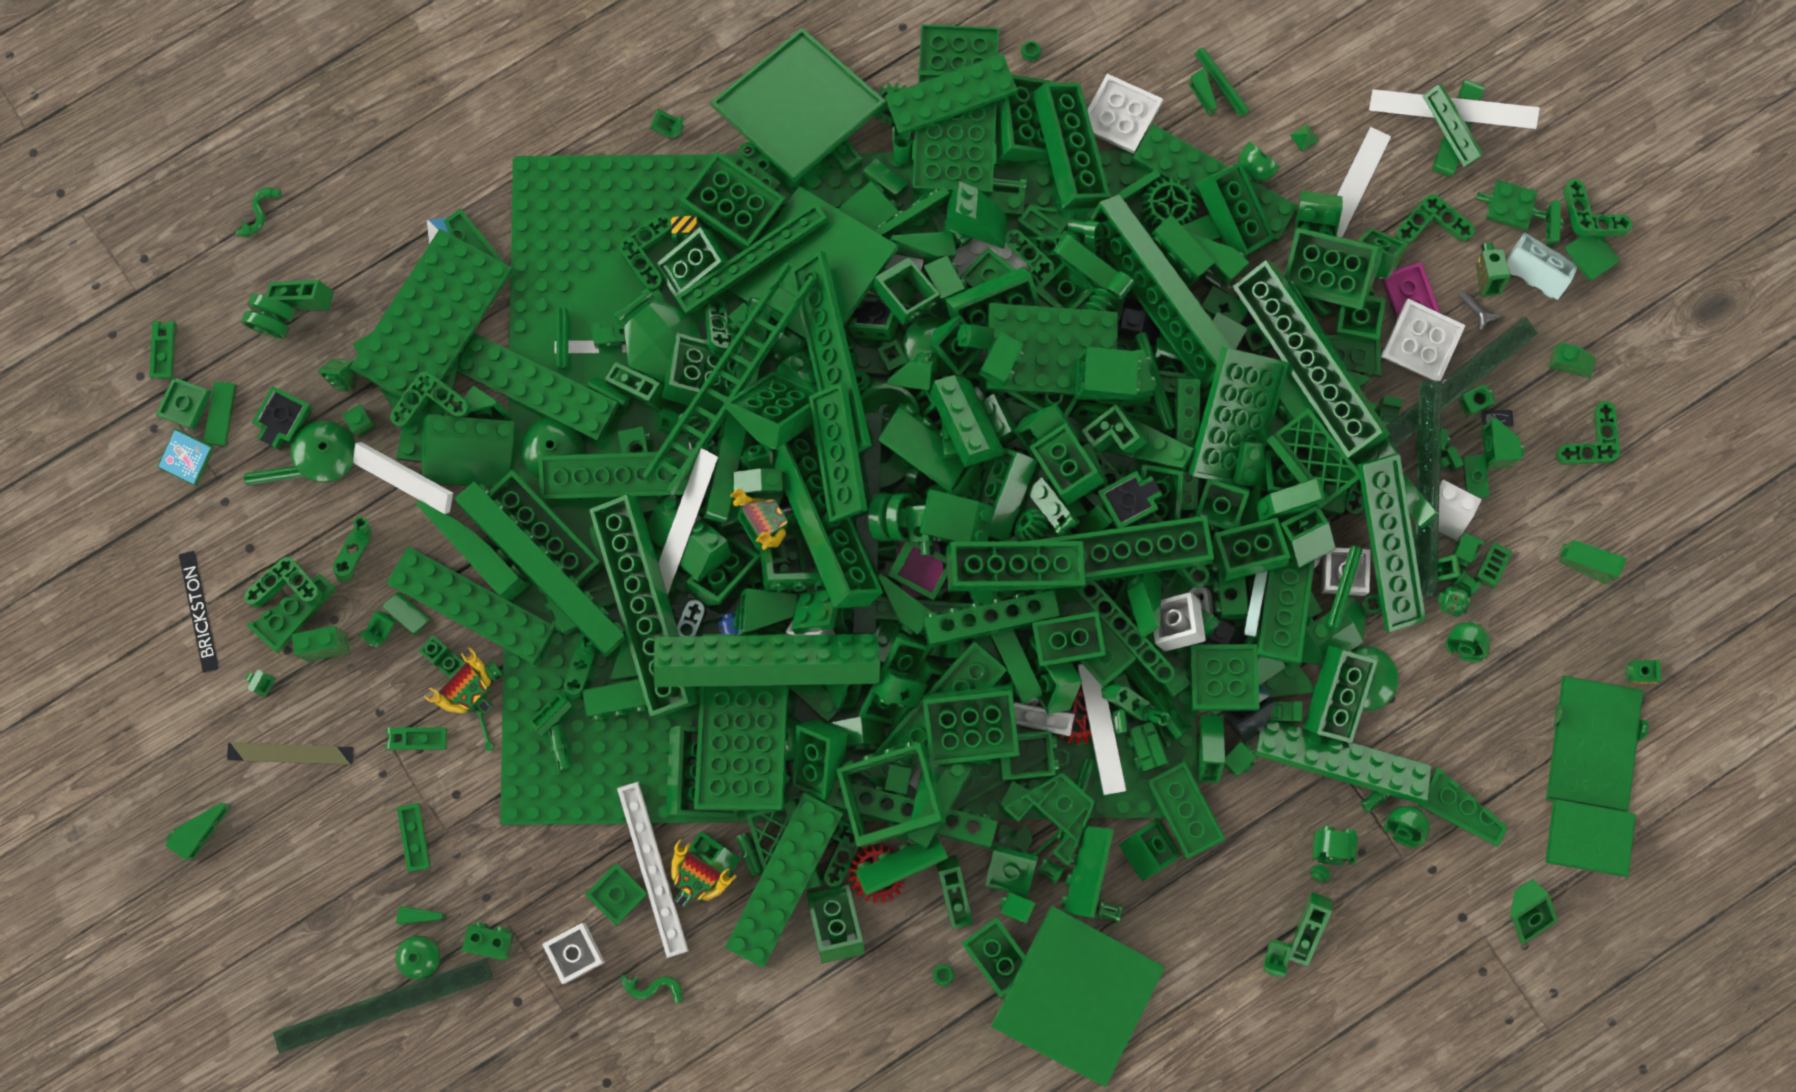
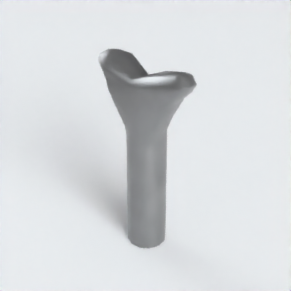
(1484, 316)

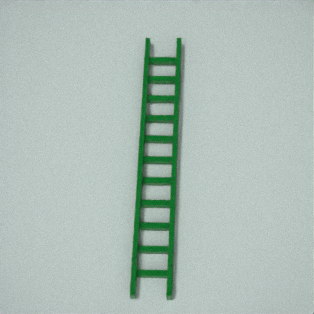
(718, 371)

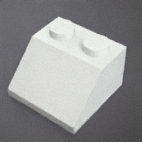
(1455, 509)

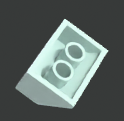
(1541, 266)

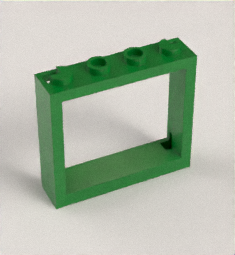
(788, 581)
(871, 761)

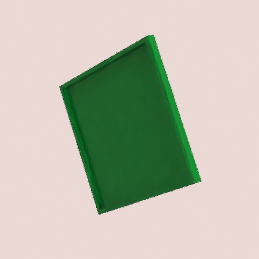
(798, 104)
(852, 251)
(1077, 996)

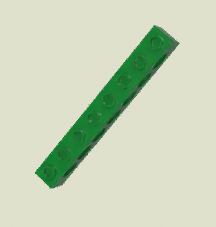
(982, 838)

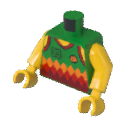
(762, 519)
(465, 688)
(696, 877)

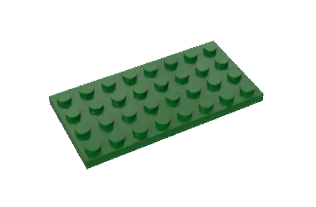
(431, 316)
(741, 746)

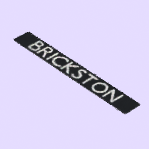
(198, 611)

